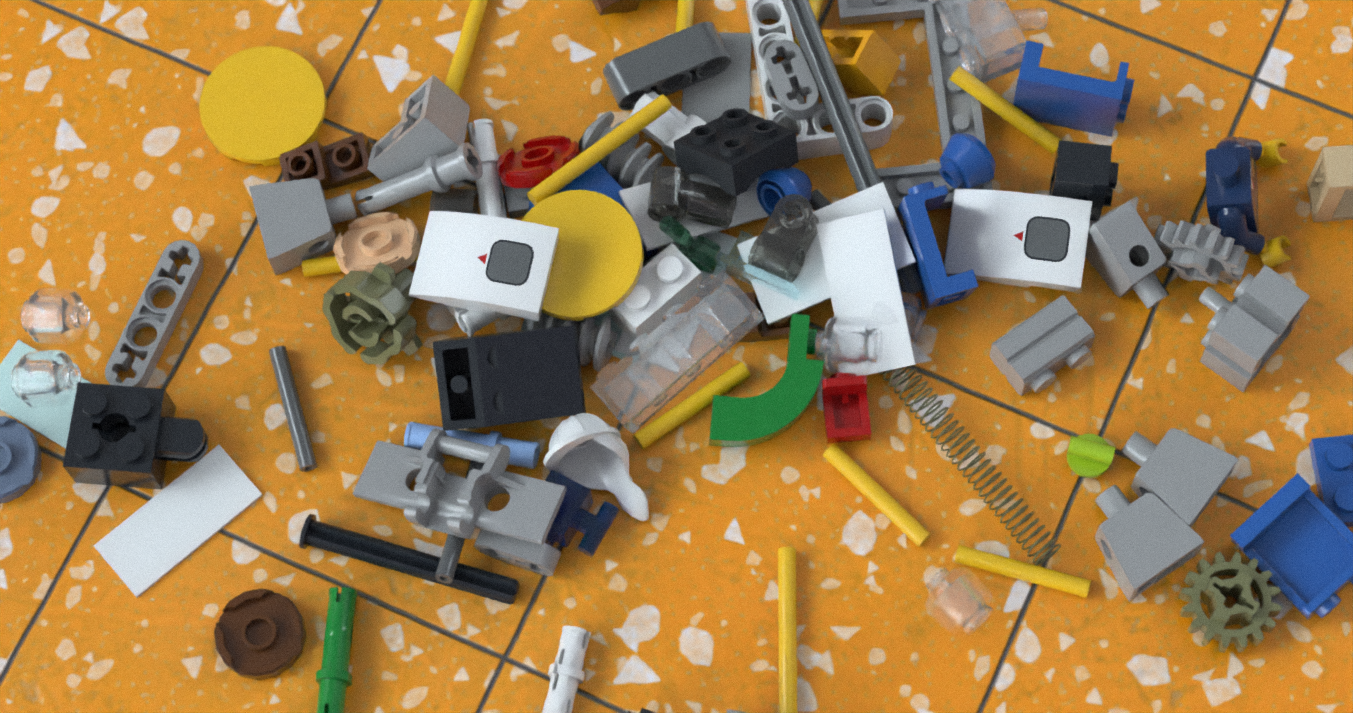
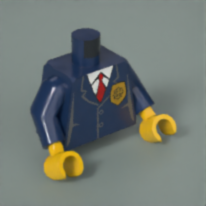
(1234, 194)

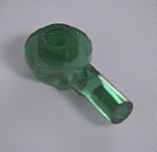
(698, 251)

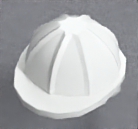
(596, 458)

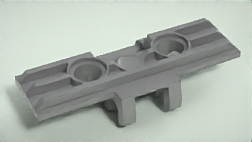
(458, 503)

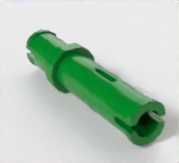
(334, 674)

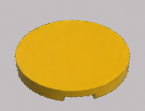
(262, 104)
(595, 254)

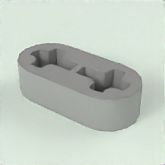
(799, 76)
(518, 552)

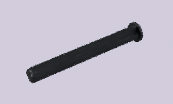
(405, 560)

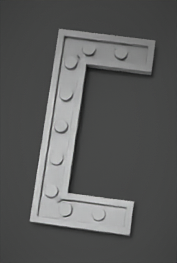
(954, 107)

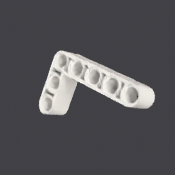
(811, 139)

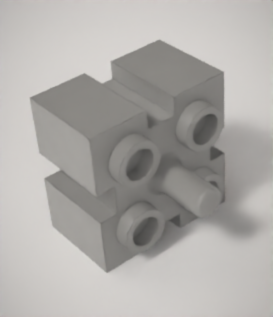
(1250, 326)

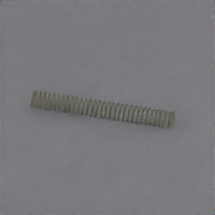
(1039, 561)

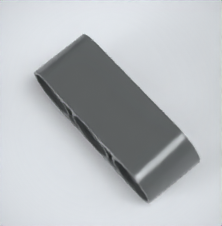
(667, 64)

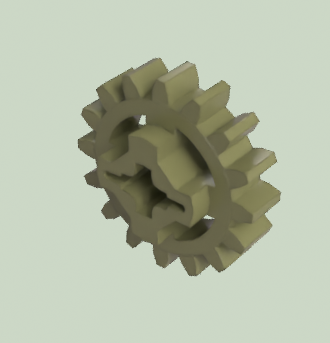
(1244, 612)

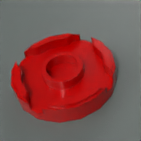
(536, 162)

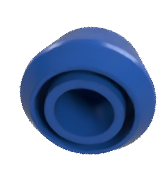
(966, 162)
(779, 183)

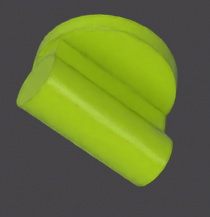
(1089, 455)

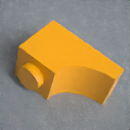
(862, 60)

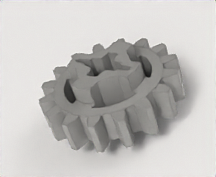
(1201, 252)

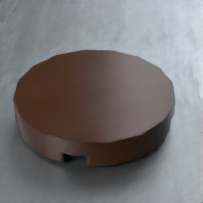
(260, 634)

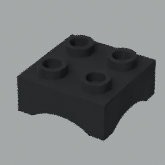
(736, 149)

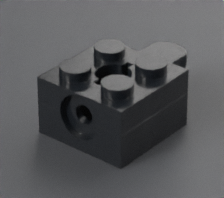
(133, 451)

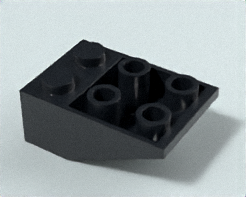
(509, 377)

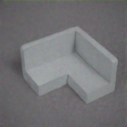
(430, 125)

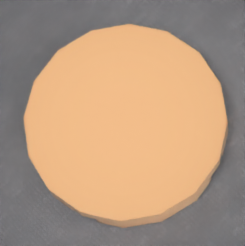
(376, 240)

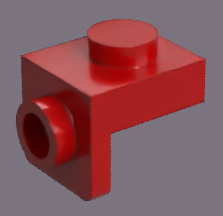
(846, 408)

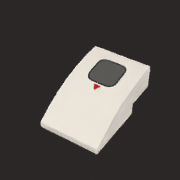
(1018, 238)
(485, 263)

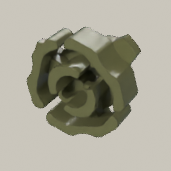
(380, 309)

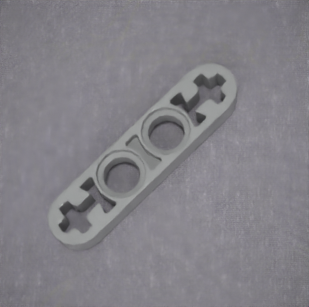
(148, 315)

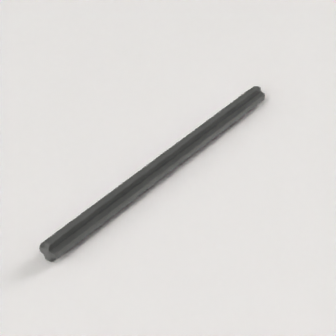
(840, 112)

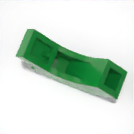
(765, 416)

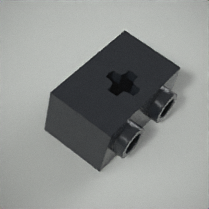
(1084, 173)

